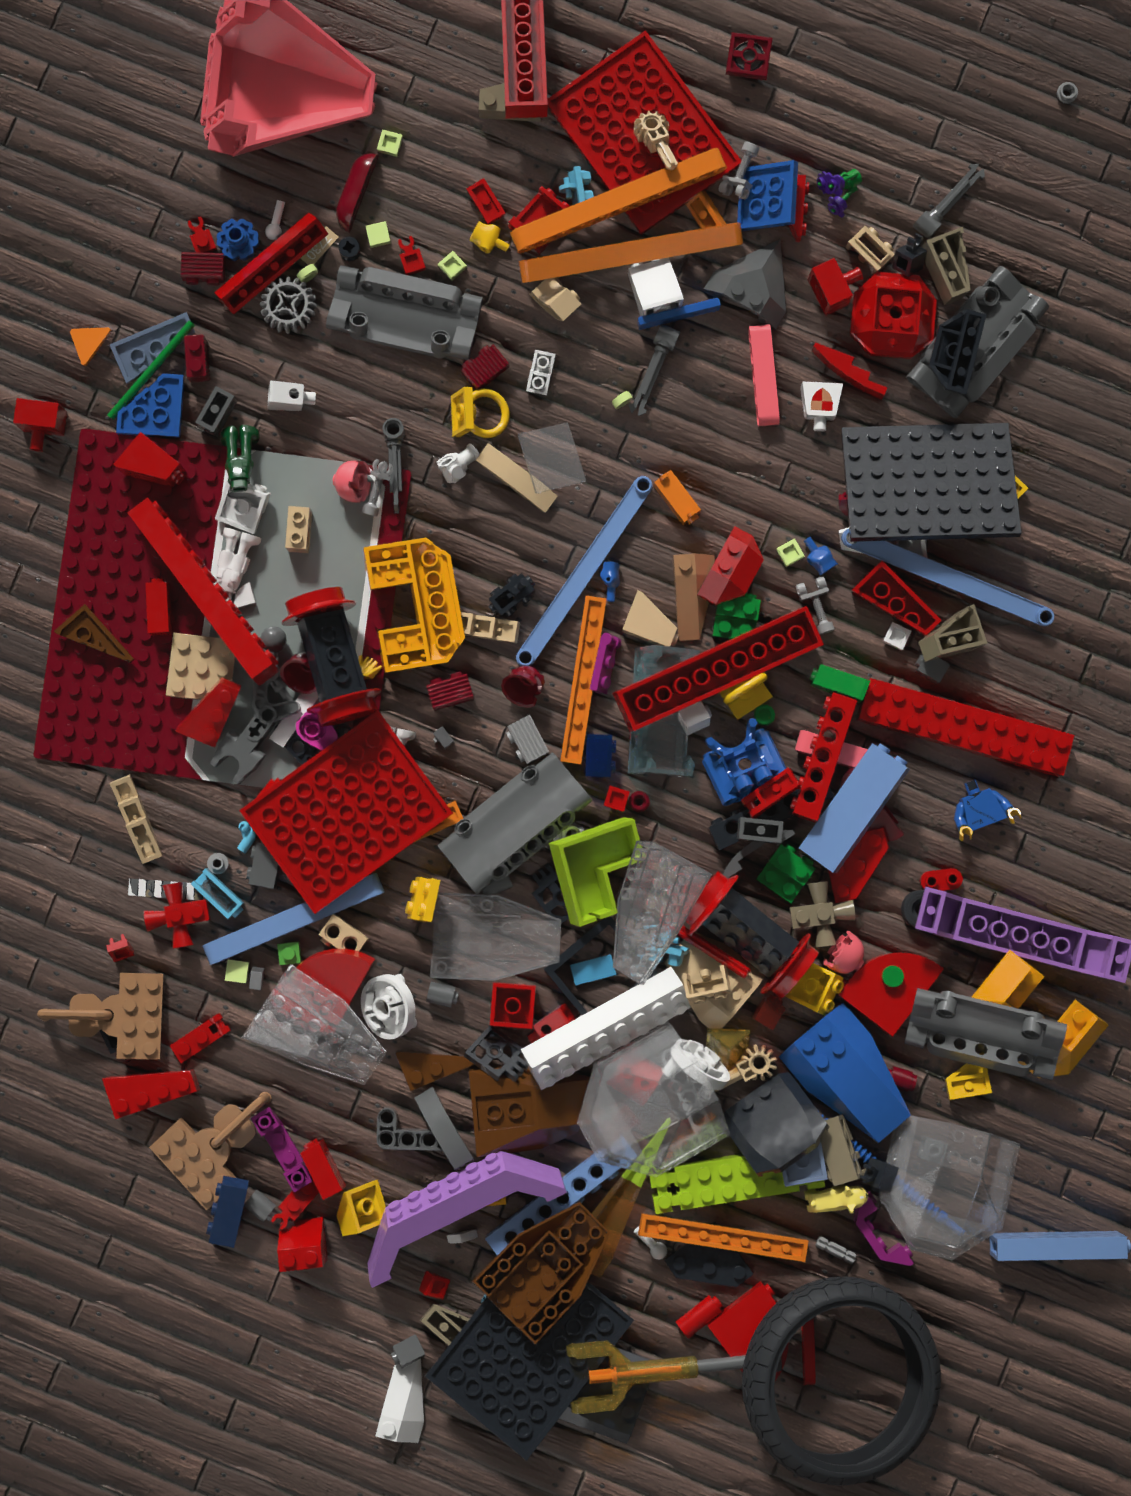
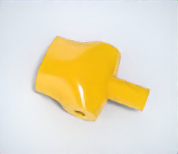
(487, 237)

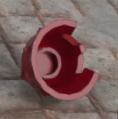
(297, 674)
(523, 686)

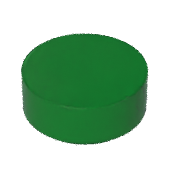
(764, 715)
(892, 976)

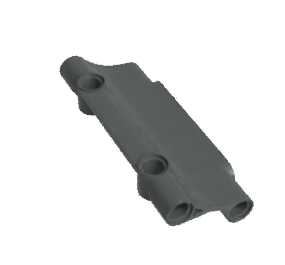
(404, 312)
(1007, 327)
(514, 823)
(985, 1028)

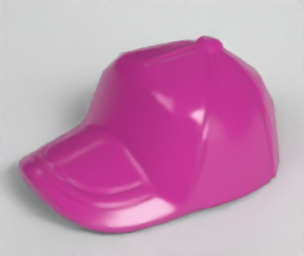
(311, 732)

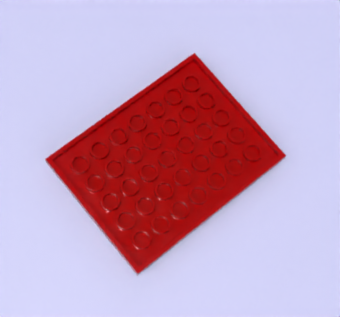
(601, 114)
(346, 812)

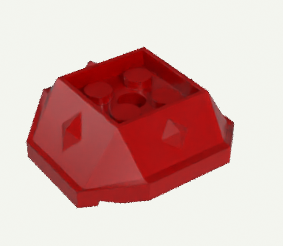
(889, 336)

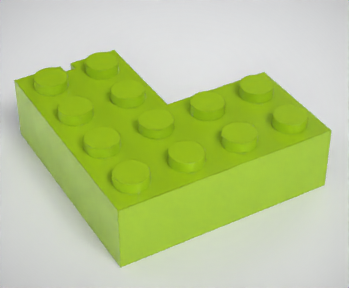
(583, 867)

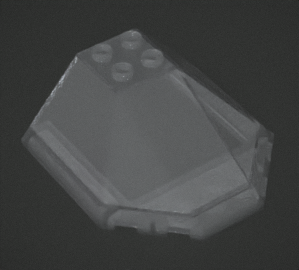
(650, 1105)
(948, 1185)

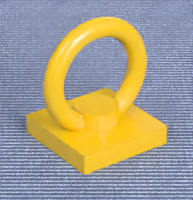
(464, 412)
(746, 695)

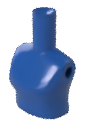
(820, 557)
(611, 578)

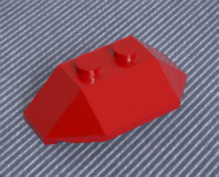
(732, 569)

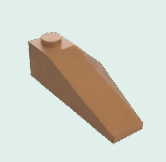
(689, 575)

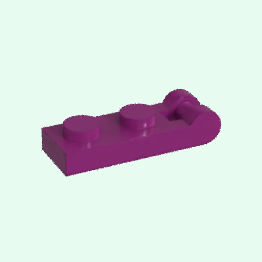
(604, 663)

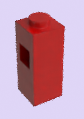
(158, 607)

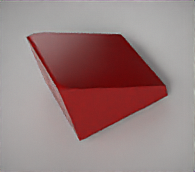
(434, 1285)

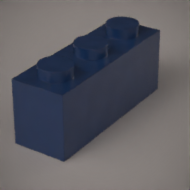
(227, 1211)

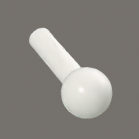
(273, 230)
(657, 1249)

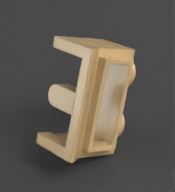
(865, 254)
(703, 977)

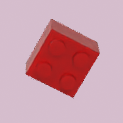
(512, 1005)

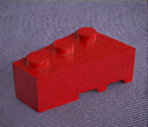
(211, 713)

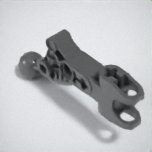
(245, 746)

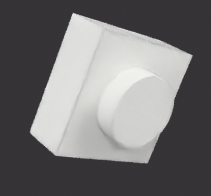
(896, 636)

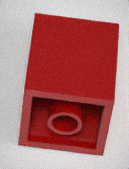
(150, 463)
(302, 1245)

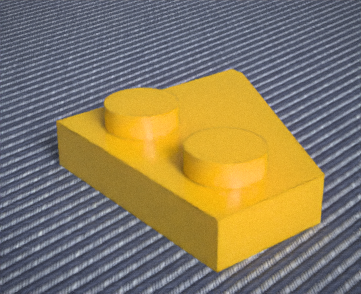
(968, 1082)

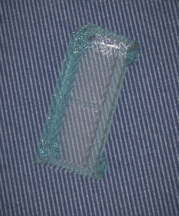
(662, 744)

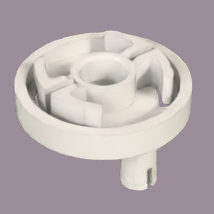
(400, 1004)
(710, 1063)

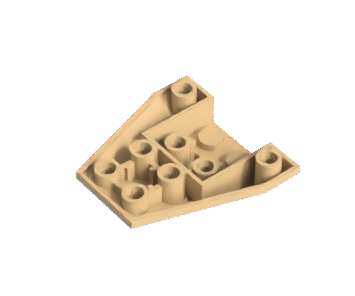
(717, 1012)

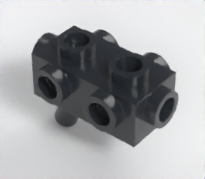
(516, 591)

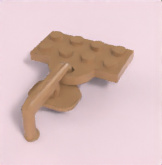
(135, 1018)
(196, 1157)

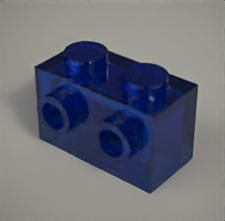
(599, 756)

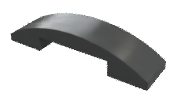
(733, 866)
(443, 1128)

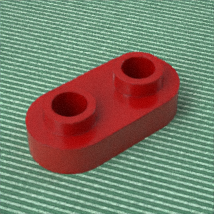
(941, 879)

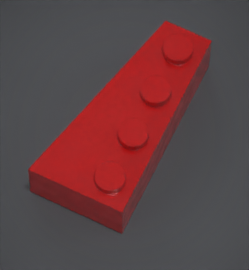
(894, 597)
(141, 1091)

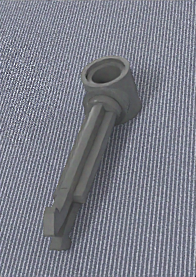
(931, 220)
(665, 341)
(394, 445)

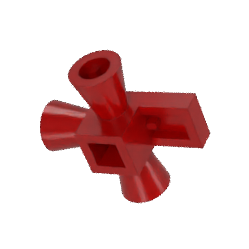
(178, 915)

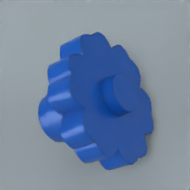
(237, 239)

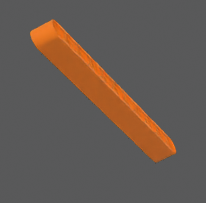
(617, 201)
(630, 252)

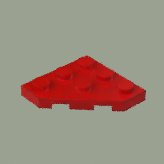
(859, 866)

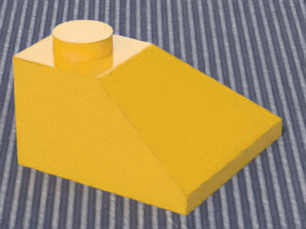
(361, 1208)

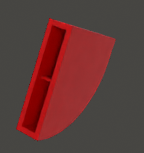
(338, 970)
(884, 1004)
(740, 1319)

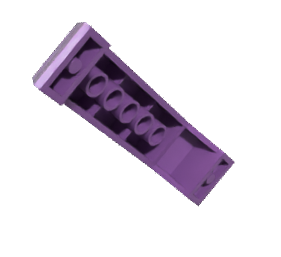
(1024, 935)
(455, 1198)

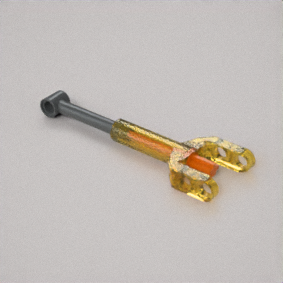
(626, 1373)

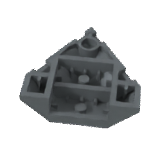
(754, 283)

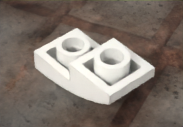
(540, 372)

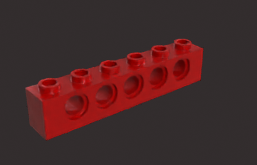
(845, 707)

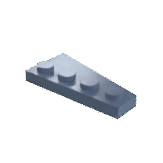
(139, 350)

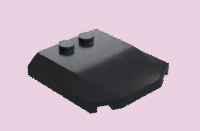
(775, 1125)
(616, 1423)

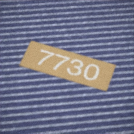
(319, 249)

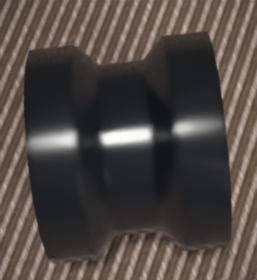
(349, 254)

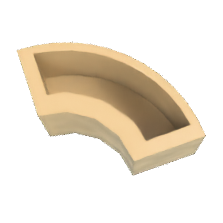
(555, 298)

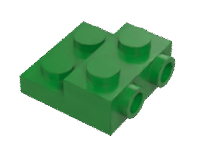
(736, 616)
(786, 872)

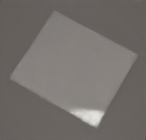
(551, 458)

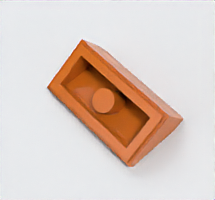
(704, 211)

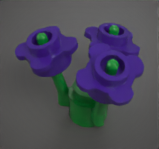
(835, 184)

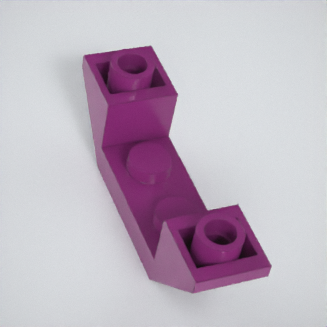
(283, 1147)
(895, 1254)

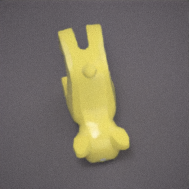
(836, 1198)

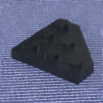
(708, 1265)

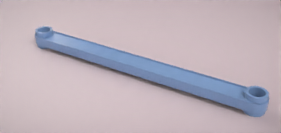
(584, 571)
(952, 579)

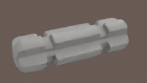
(836, 1250)

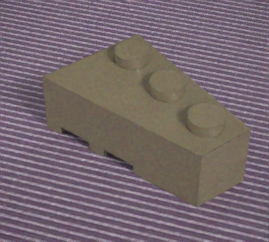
(493, 104)
(948, 265)

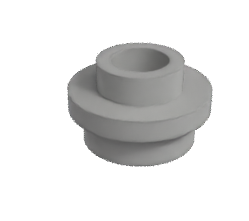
(1071, 88)
(224, 863)

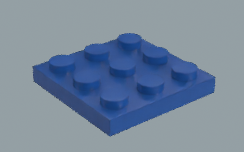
(771, 196)

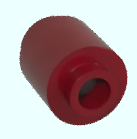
(904, 1079)

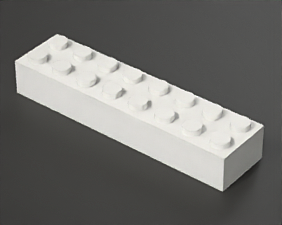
(606, 1028)

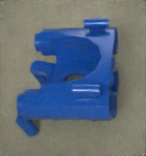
(726, 776)

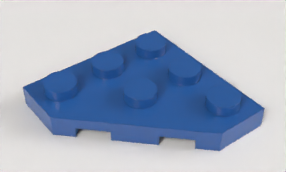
(155, 409)

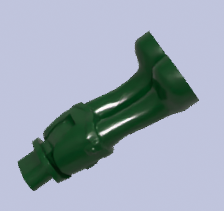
(239, 468)

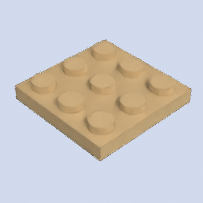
(197, 665)

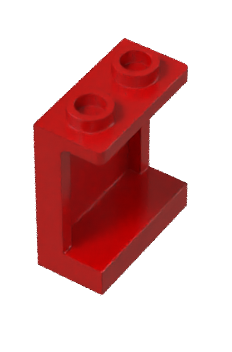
(540, 206)

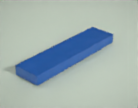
(678, 313)

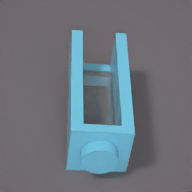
(218, 894)

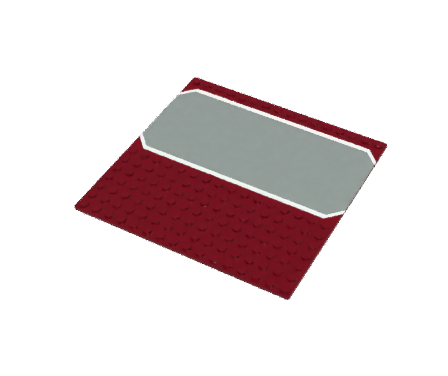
(117, 710)

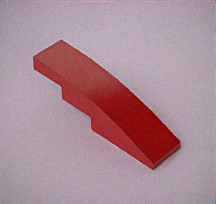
(841, 365)

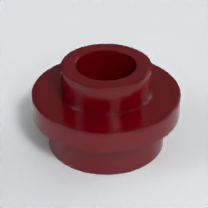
(639, 794)

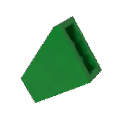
(839, 682)

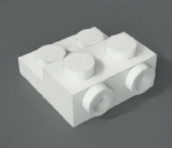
(243, 508)

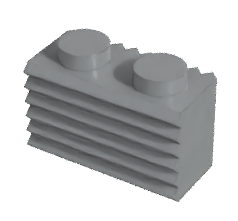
(527, 740)

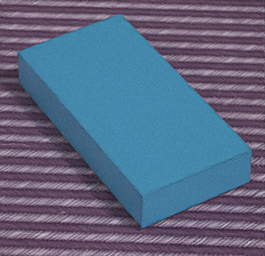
(593, 969)

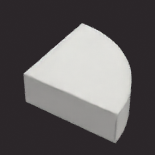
(244, 596)
(463, 1236)

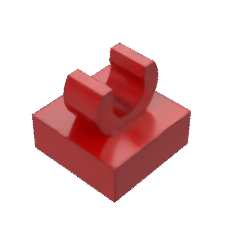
(616, 798)
(120, 950)

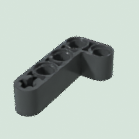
(397, 1134)

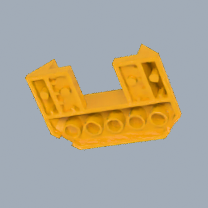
(434, 598)
(1012, 984)

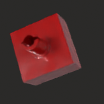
(832, 286)
(40, 419)

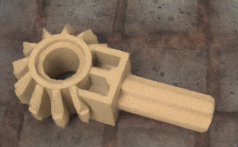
(654, 132)
(746, 1069)

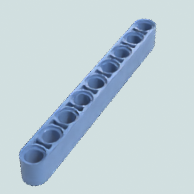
(288, 921)

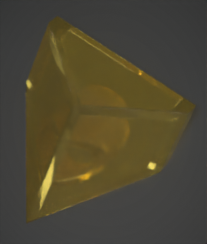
(728, 1044)

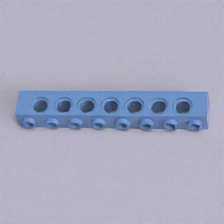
(497, 1239)

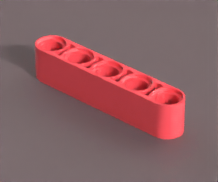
(763, 375)
(849, 755)

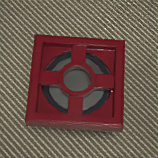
(748, 58)

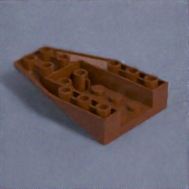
(520, 1114)
(544, 1270)

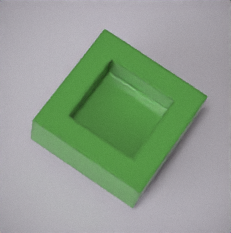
(289, 953)

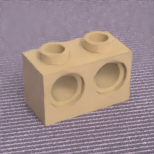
(298, 529)
(346, 931)

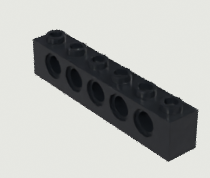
(724, 839)

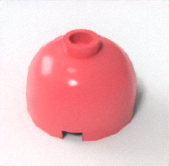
(352, 482)
(845, 955)

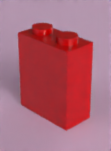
(322, 1168)

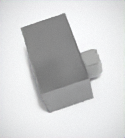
(443, 737)
(256, 978)

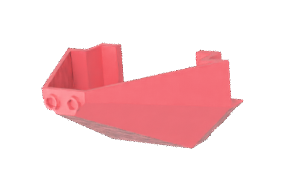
(277, 78)

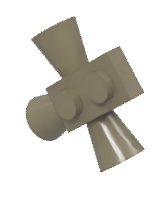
(821, 914)

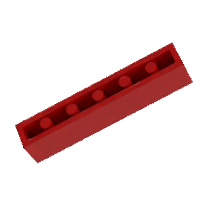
(271, 263)

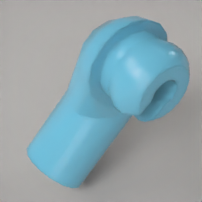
(248, 836)

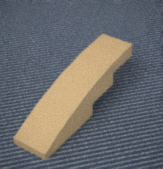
(514, 477)
(490, 628)
(136, 819)

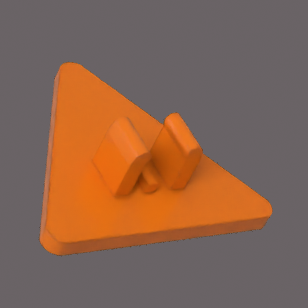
(88, 341)

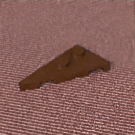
(89, 630)
(426, 1068)

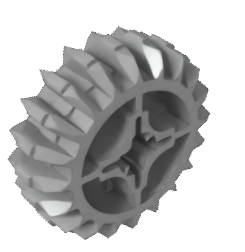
(294, 300)

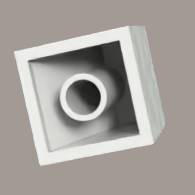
(655, 286)

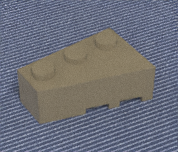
(954, 636)
(839, 1152)
(443, 1322)

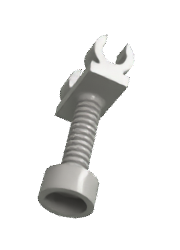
(743, 186)
(380, 474)
(824, 625)

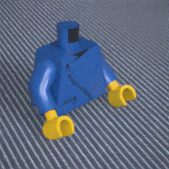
(981, 809)

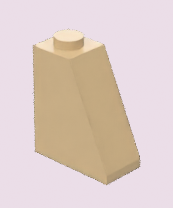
(649, 623)

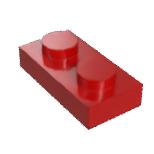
(485, 201)

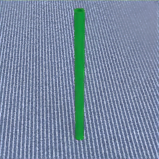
(151, 369)

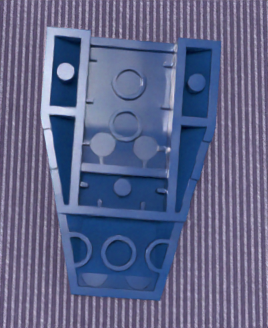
(848, 1073)

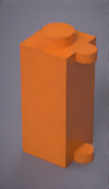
(677, 498)

